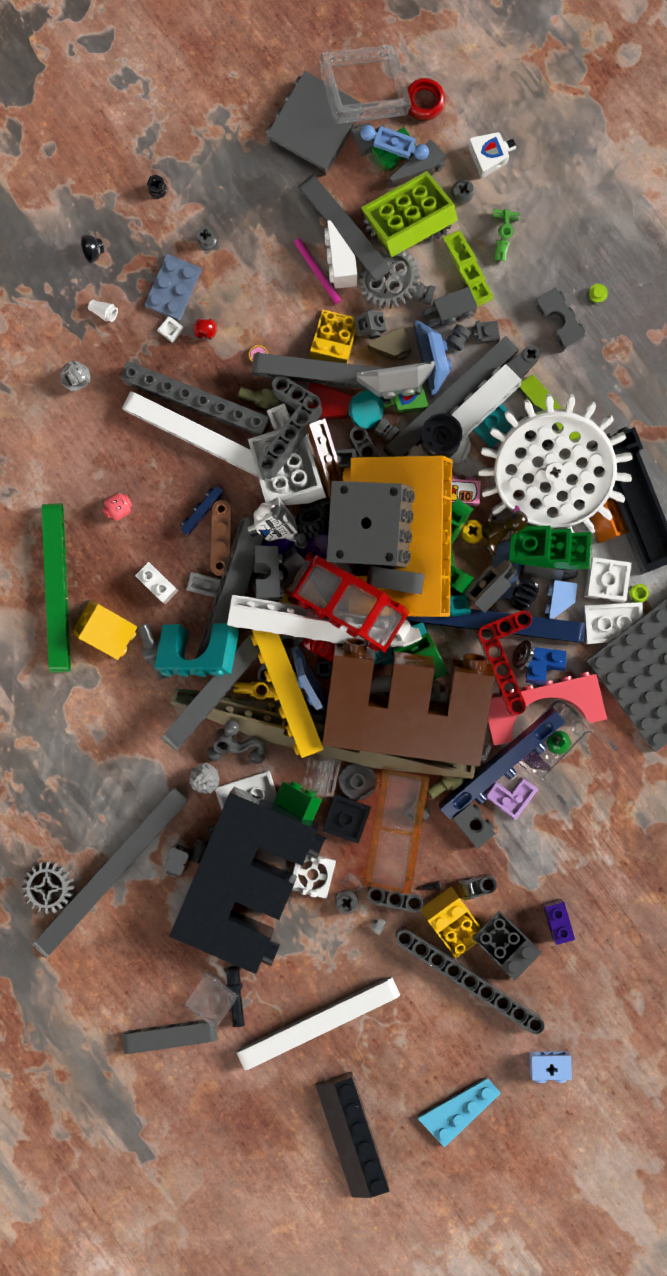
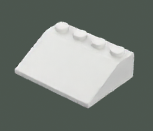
(298, 478)

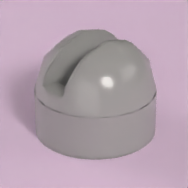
(378, 926)

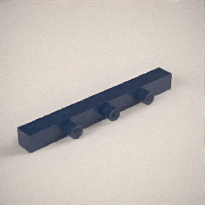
(502, 763)

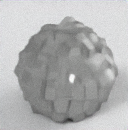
(74, 376)
(204, 778)

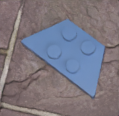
(308, 681)

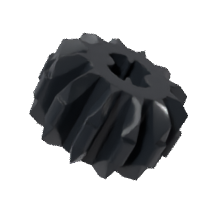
(524, 594)

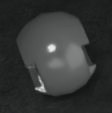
(459, 186)
(353, 903)

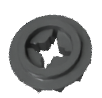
(519, 660)

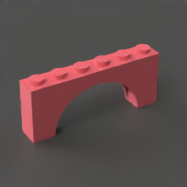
(580, 692)

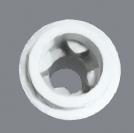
(104, 310)

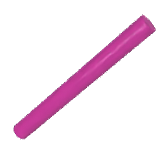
(317, 270)

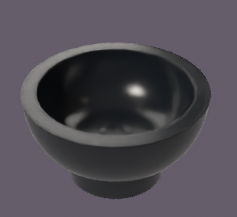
(91, 247)

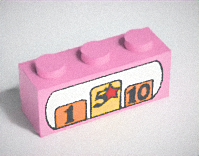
(466, 490)

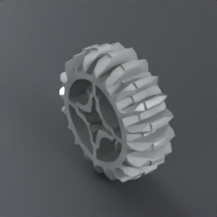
(47, 895)

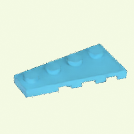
(452, 1116)

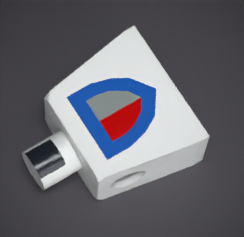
(490, 152)

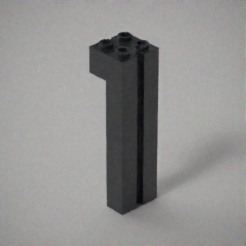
(641, 509)

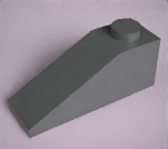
(415, 167)

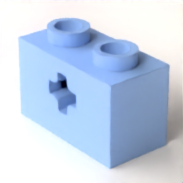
(541, 1061)

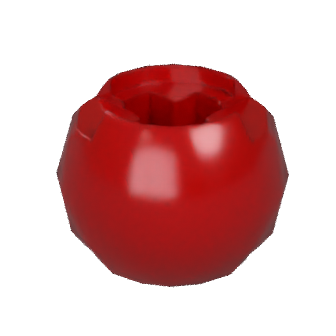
(205, 328)

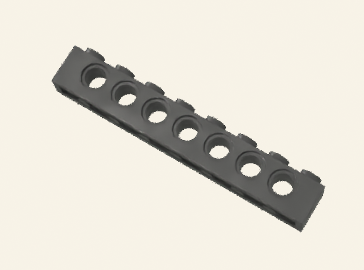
(194, 399)

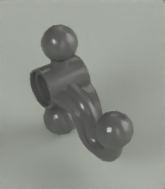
(225, 743)

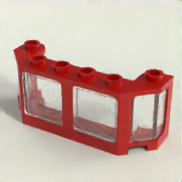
(347, 602)

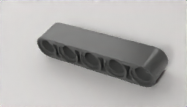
(168, 1036)

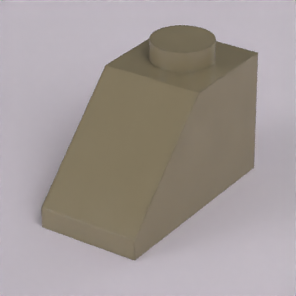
(392, 345)

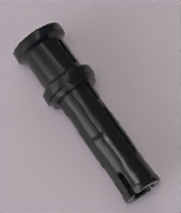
(235, 984)

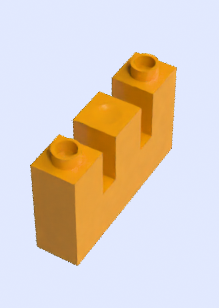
(430, 526)

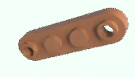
(220, 536)

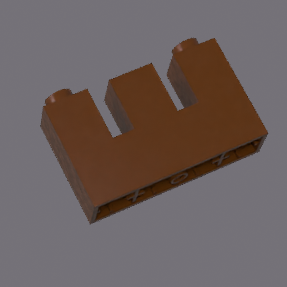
(406, 719)

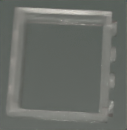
(366, 110)

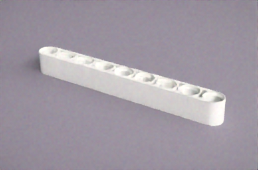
(190, 432)
(318, 1023)

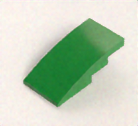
(551, 548)

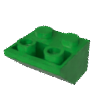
(426, 647)

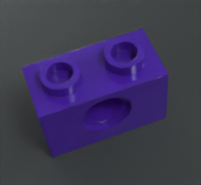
(558, 921)

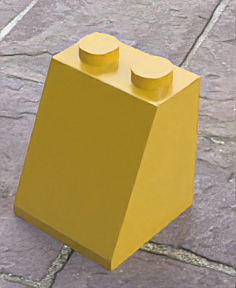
(104, 630)

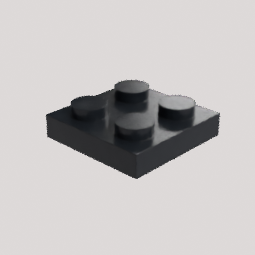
(346, 818)

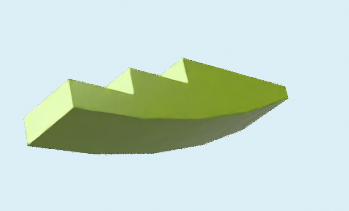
(467, 267)
(536, 394)

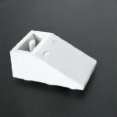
(342, 260)

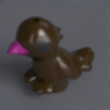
(497, 529)

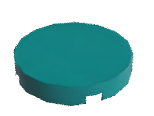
(366, 409)

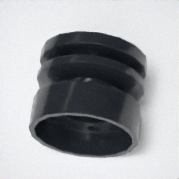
(443, 425)

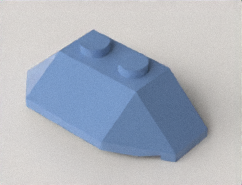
(433, 349)

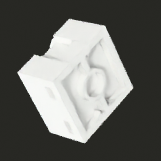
(607, 580)

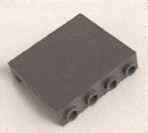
(308, 124)

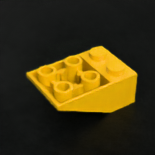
(333, 338)
(452, 921)

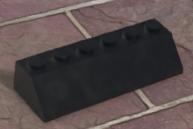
(352, 1136)

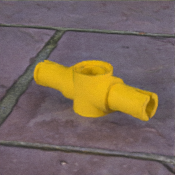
(253, 689)

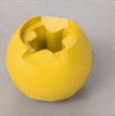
(471, 538)

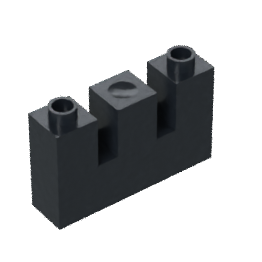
(233, 875)

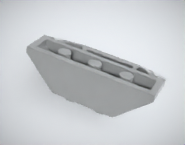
(396, 380)

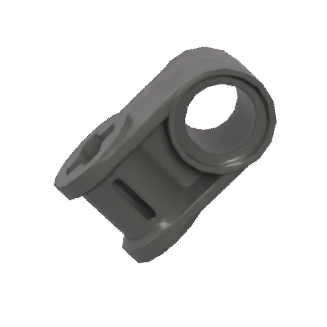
(521, 364)
(476, 886)

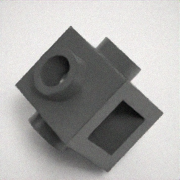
(370, 324)

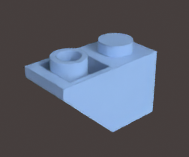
(561, 595)

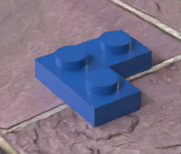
(544, 660)

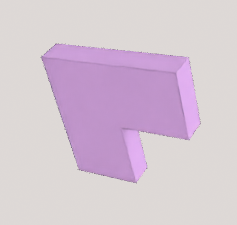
(512, 802)

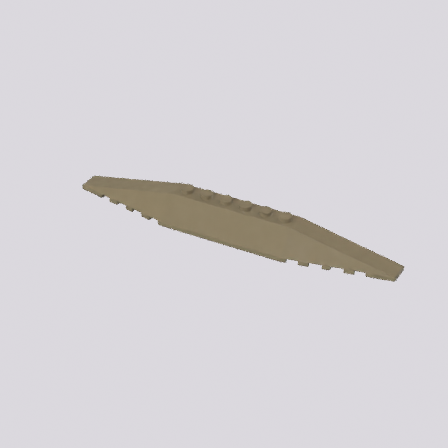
(264, 722)

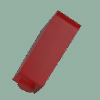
(333, 403)

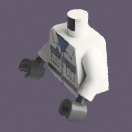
(276, 522)

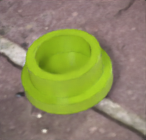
(598, 293)
(639, 593)

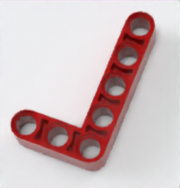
(494, 641)

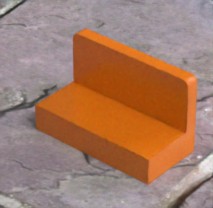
(605, 528)

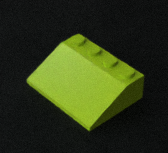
(410, 213)

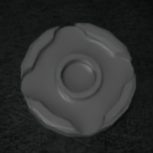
(357, 781)

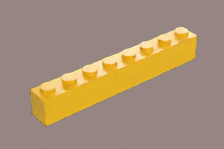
(287, 692)

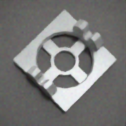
(321, 891)

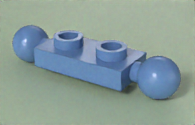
(394, 142)

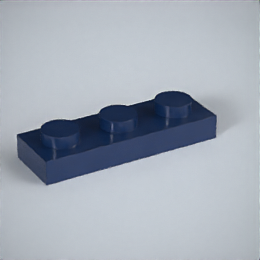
(201, 510)

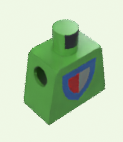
(407, 404)

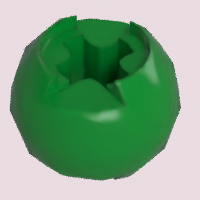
(558, 742)

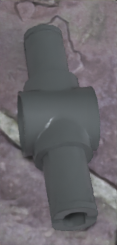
(149, 648)

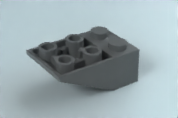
(507, 945)

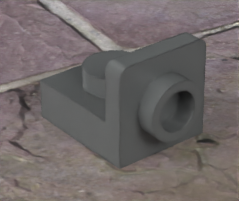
(486, 332)

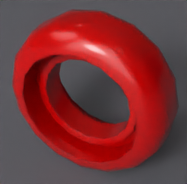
(432, 86)

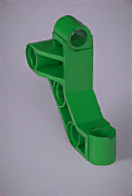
(460, 513)

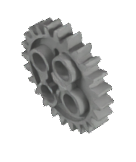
(404, 280)

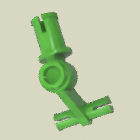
(505, 231)

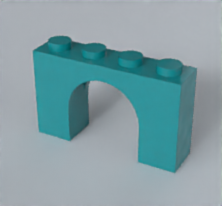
(215, 661)

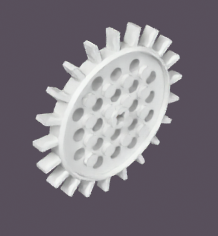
(541, 424)

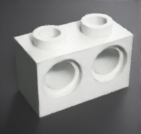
(156, 583)

